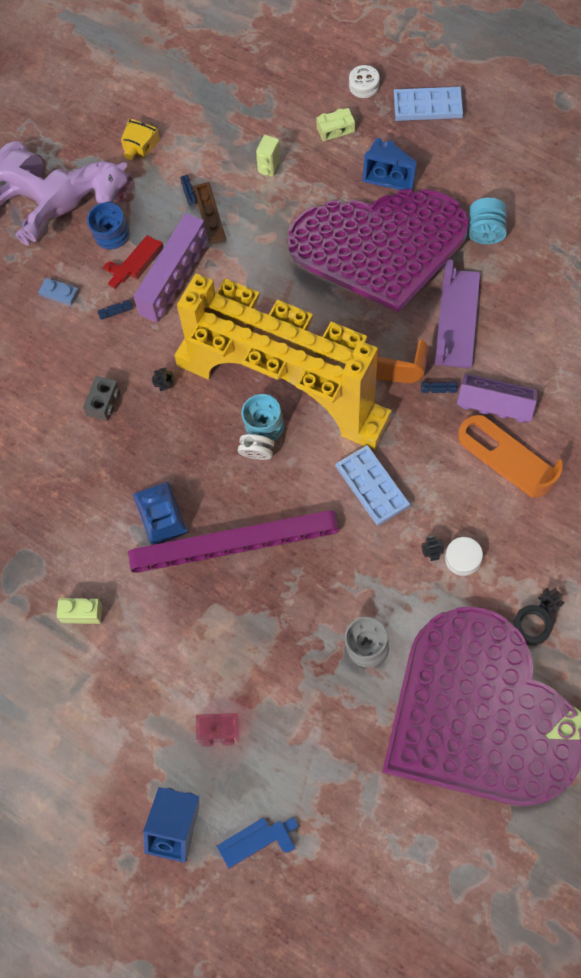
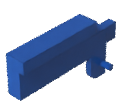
(256, 838)

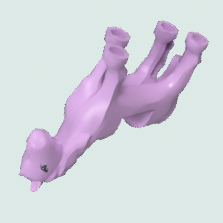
(59, 191)

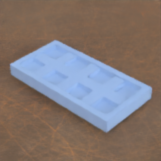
(428, 103)
(372, 485)

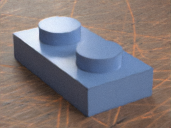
(58, 291)

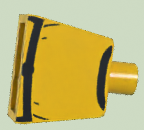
(139, 139)

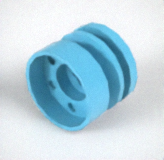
(487, 221)
(263, 409)

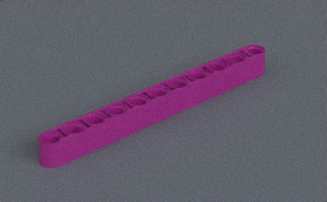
(233, 541)

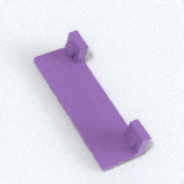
(457, 317)

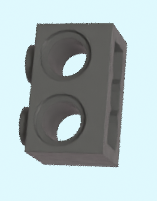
(97, 397)

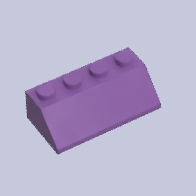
(497, 398)

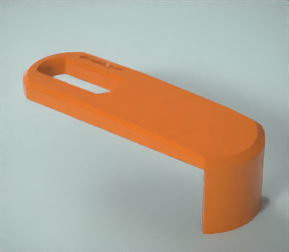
(403, 371)
(511, 458)

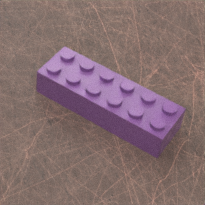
(171, 268)

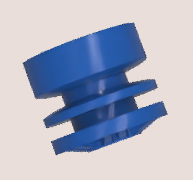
(108, 225)

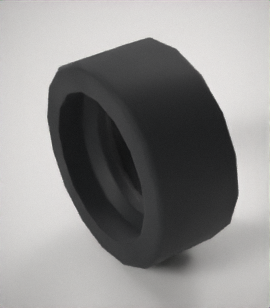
(543, 614)

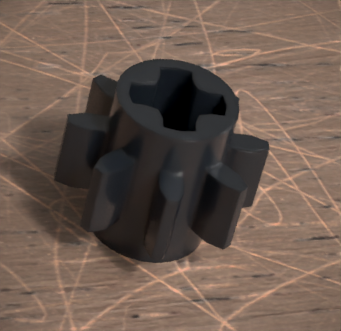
(163, 379)
(432, 548)
(551, 600)

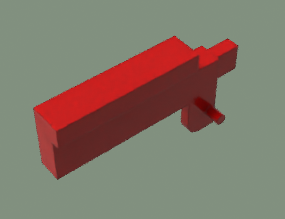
(135, 263)

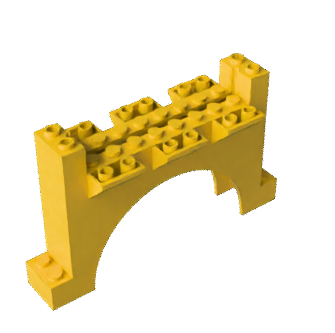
(330, 368)

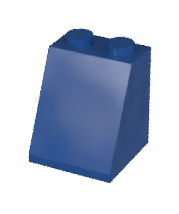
(171, 824)

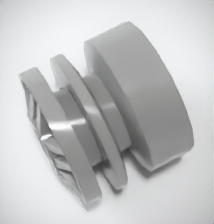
(362, 631)

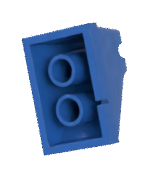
(388, 166)
(160, 513)

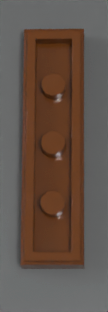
(209, 213)

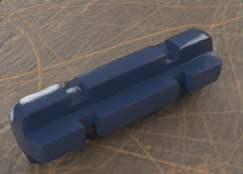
(188, 190)
(115, 309)
(438, 387)

